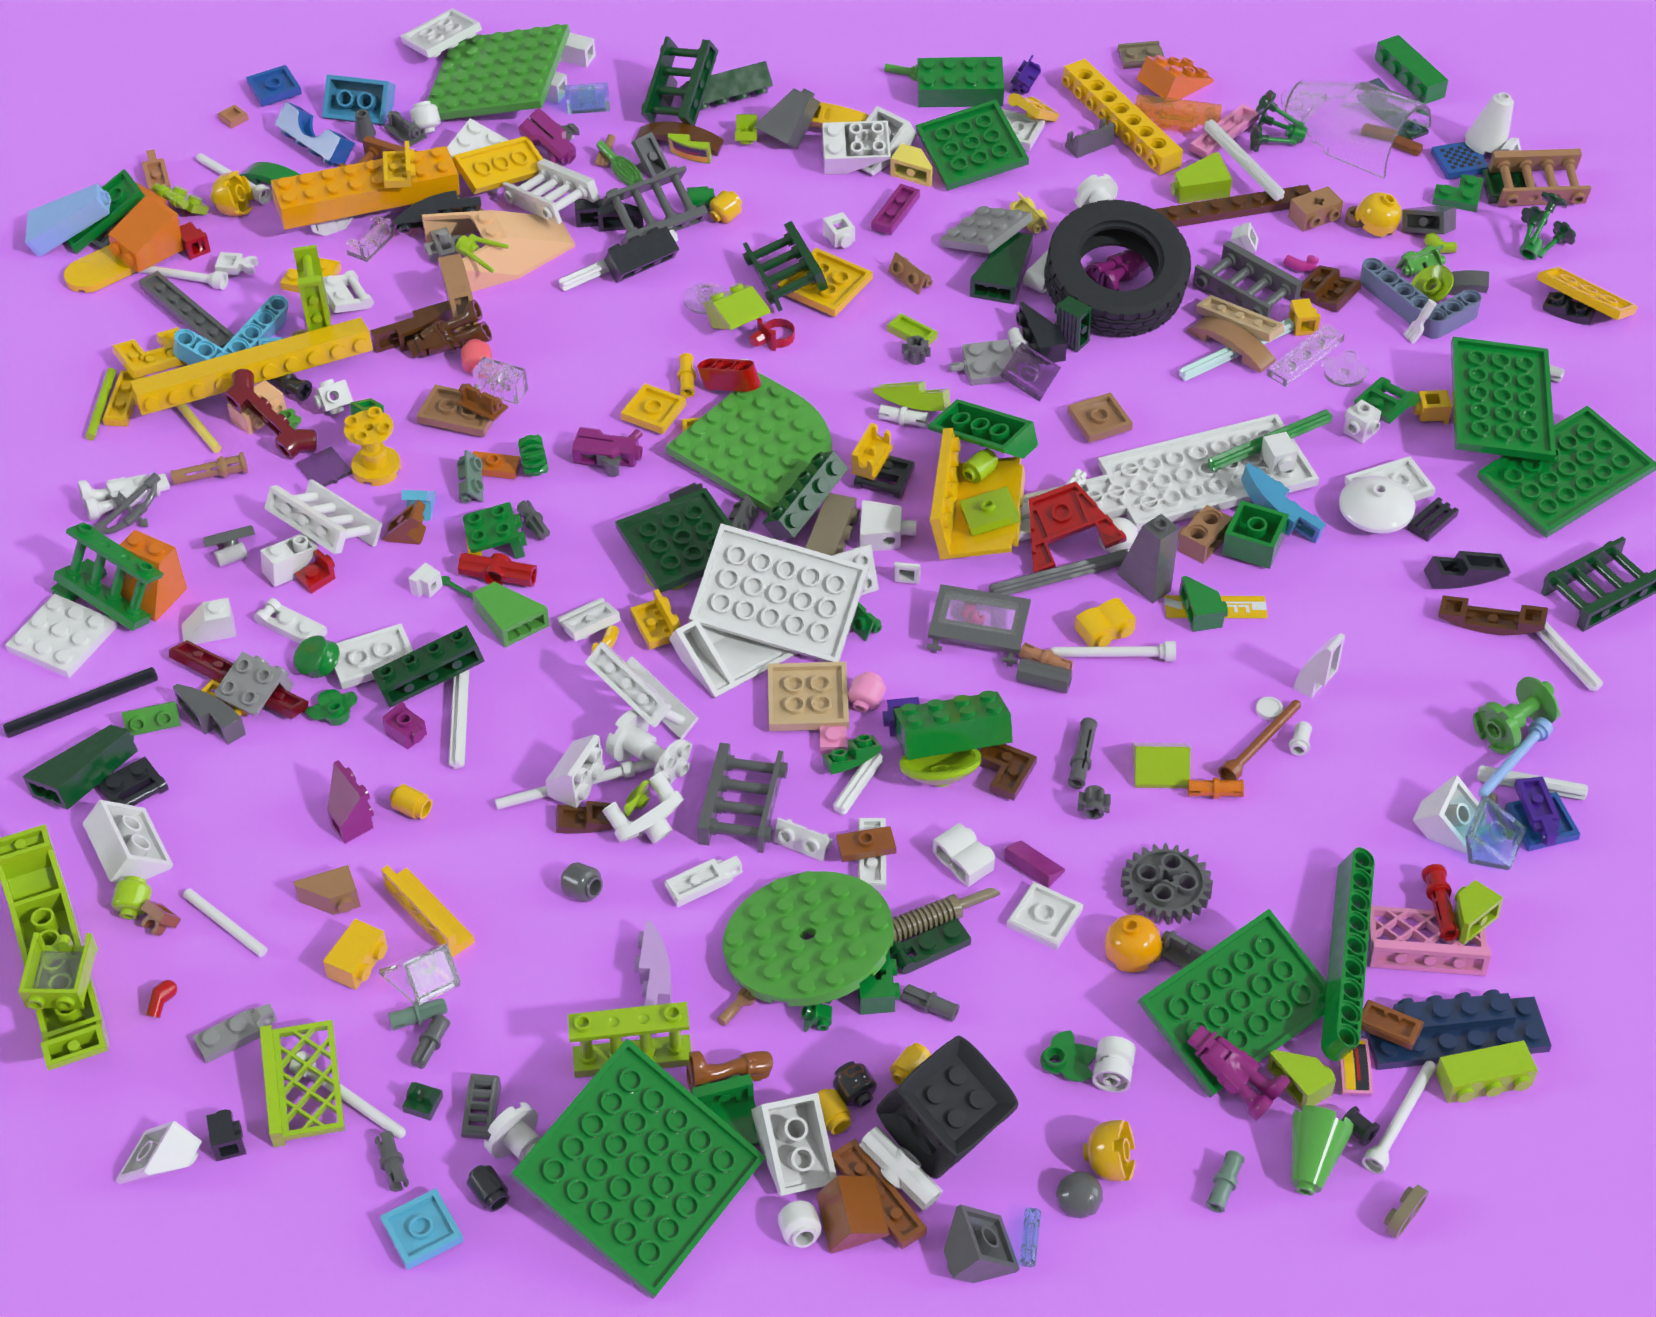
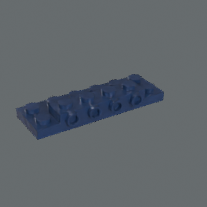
(1463, 1026)

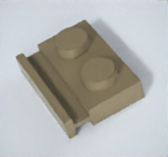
(1134, 54)

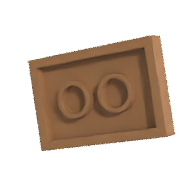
(443, 412)

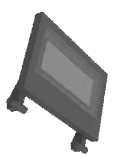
(979, 620)

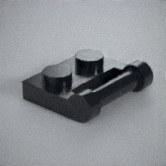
(894, 470)
(133, 783)

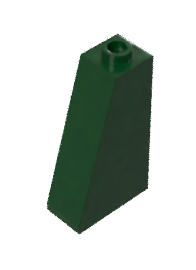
(1003, 270)
(81, 767)

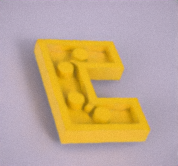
(142, 363)

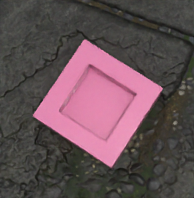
(832, 738)

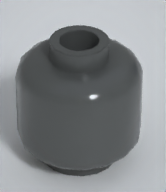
(581, 882)

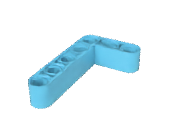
(263, 324)

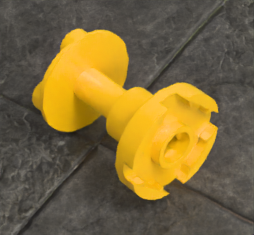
(374, 461)

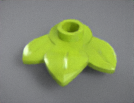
(637, 798)

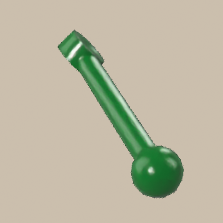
(446, 581)

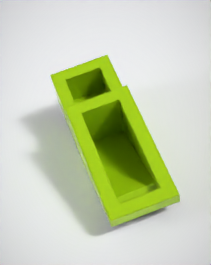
(914, 395)

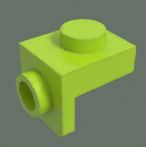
(745, 128)

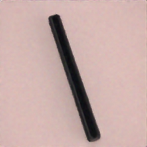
(80, 702)

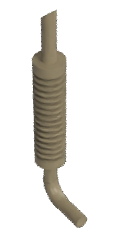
(937, 913)

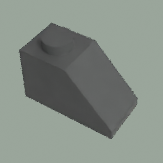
(1429, 219)

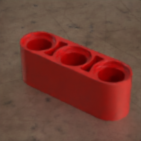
(729, 374)

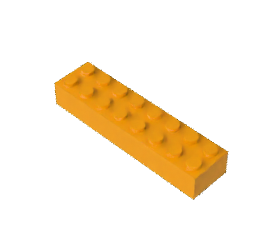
(359, 189)

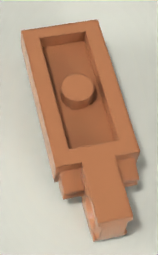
(155, 170)

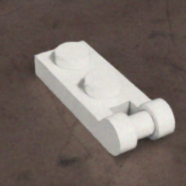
(288, 622)

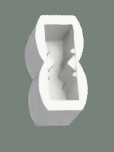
(964, 854)

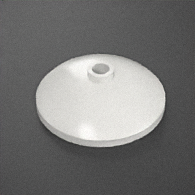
(1377, 504)

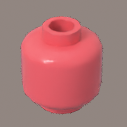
(473, 352)

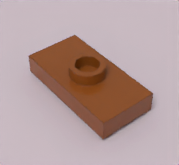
(866, 844)
(1391, 1024)

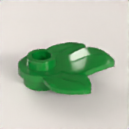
(332, 706)
(1072, 1058)

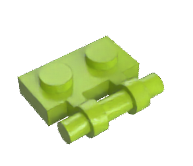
(180, 199)

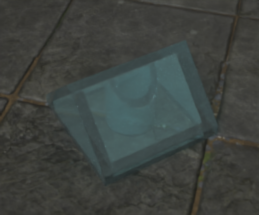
(587, 98)
(1493, 836)

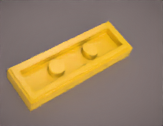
(121, 402)

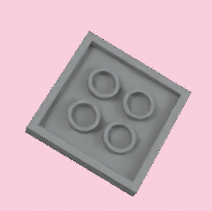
(985, 229)

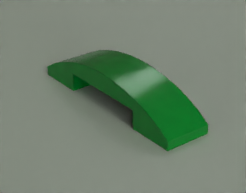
(266, 172)

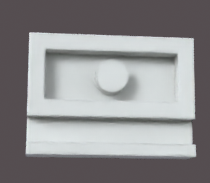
(589, 619)

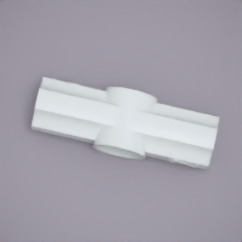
(901, 1168)

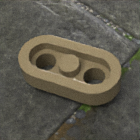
(1399, 1219)

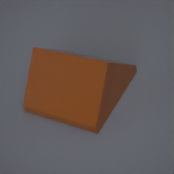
(851, 1212)

